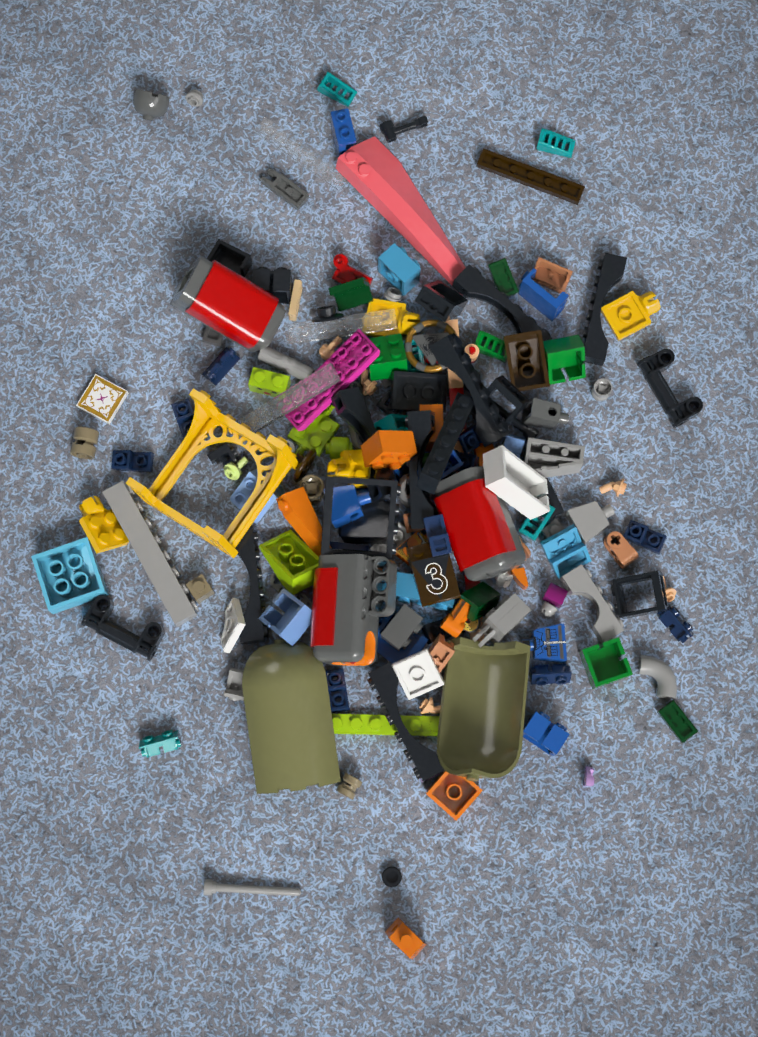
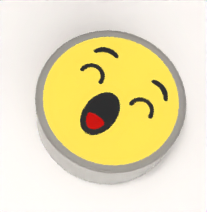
(472, 626)

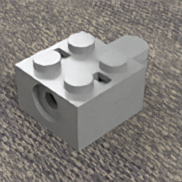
(502, 619)

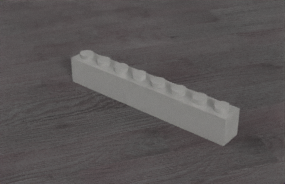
(150, 554)

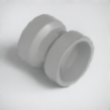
(603, 386)

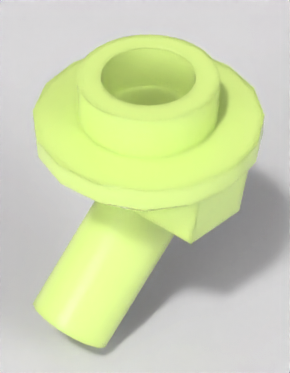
(233, 471)

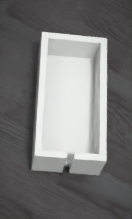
(515, 482)

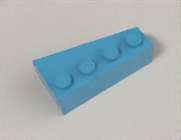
(407, 592)

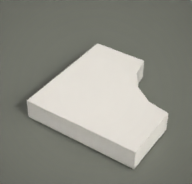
(233, 625)

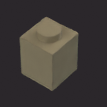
(200, 589)

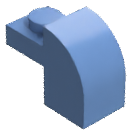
(514, 444)

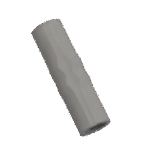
(285, 363)

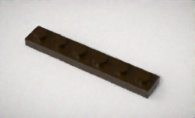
(530, 176)

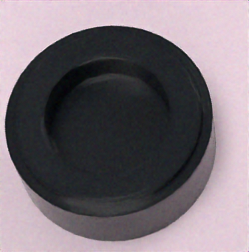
(391, 876)

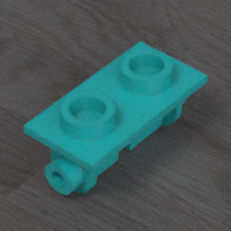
(151, 744)

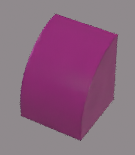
(555, 595)

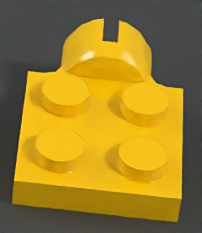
(630, 313)
(405, 319)
(349, 464)
(101, 526)

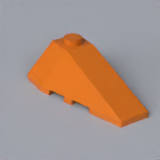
(302, 517)

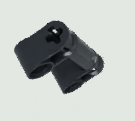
(652, 368)
(119, 634)

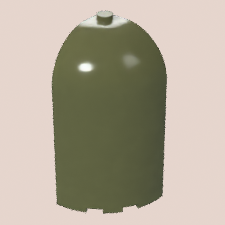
(483, 709)
(289, 718)

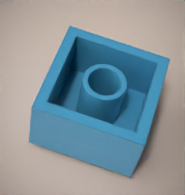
(399, 268)

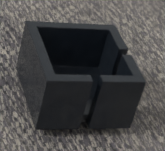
(231, 257)
(275, 282)

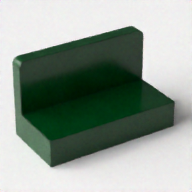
(352, 294)
(482, 600)

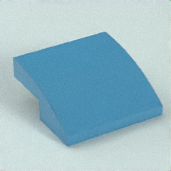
(565, 551)

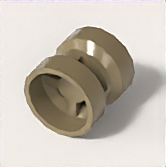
(345, 789)

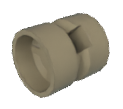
(84, 443)
(314, 488)

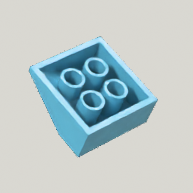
(69, 575)

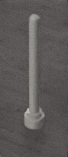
(212, 887)

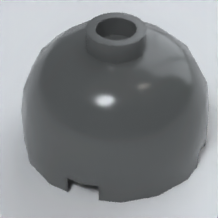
(150, 104)

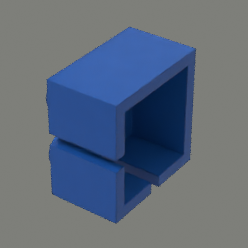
(545, 734)

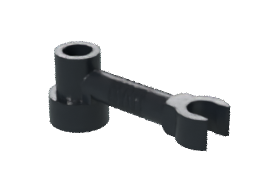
(390, 132)

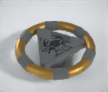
(424, 342)

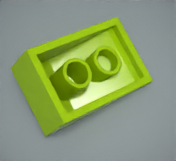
(291, 561)

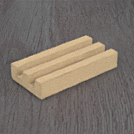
(295, 300)

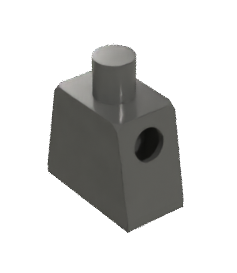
(543, 414)

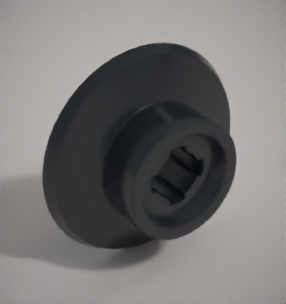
(327, 313)

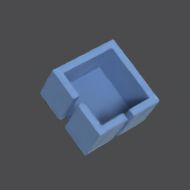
(293, 622)

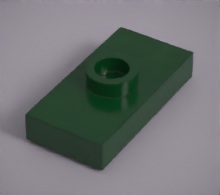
(503, 277)
(677, 721)

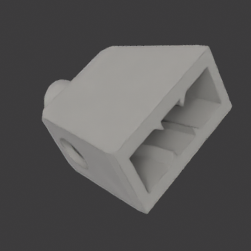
(589, 519)

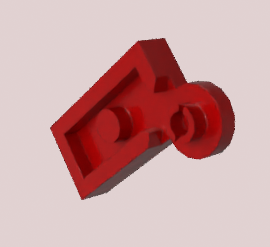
(346, 272)

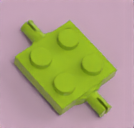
(316, 434)

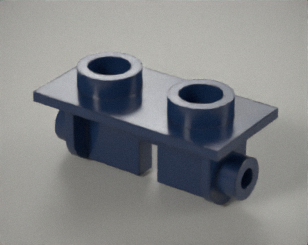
(221, 366)
(681, 628)
(541, 675)

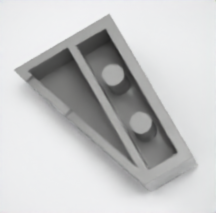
(553, 457)

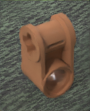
(621, 551)

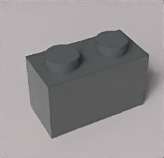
(402, 627)

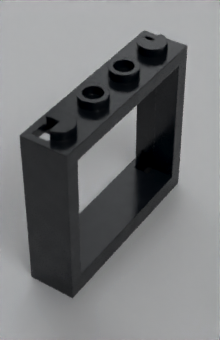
(327, 514)

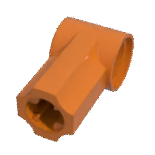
(455, 621)

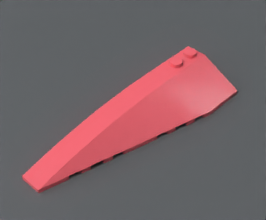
(393, 194)

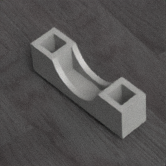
(580, 583)

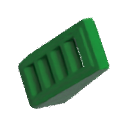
(484, 349)

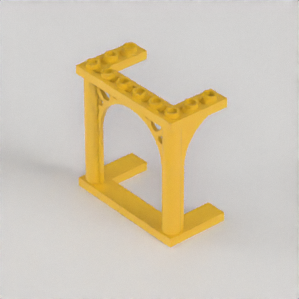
(205, 420)

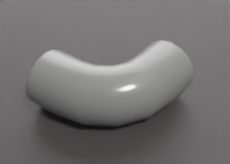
(661, 673)

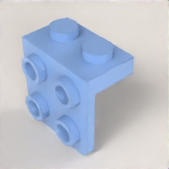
(245, 490)

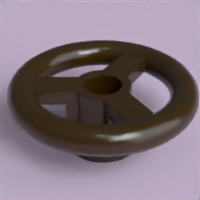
(304, 464)

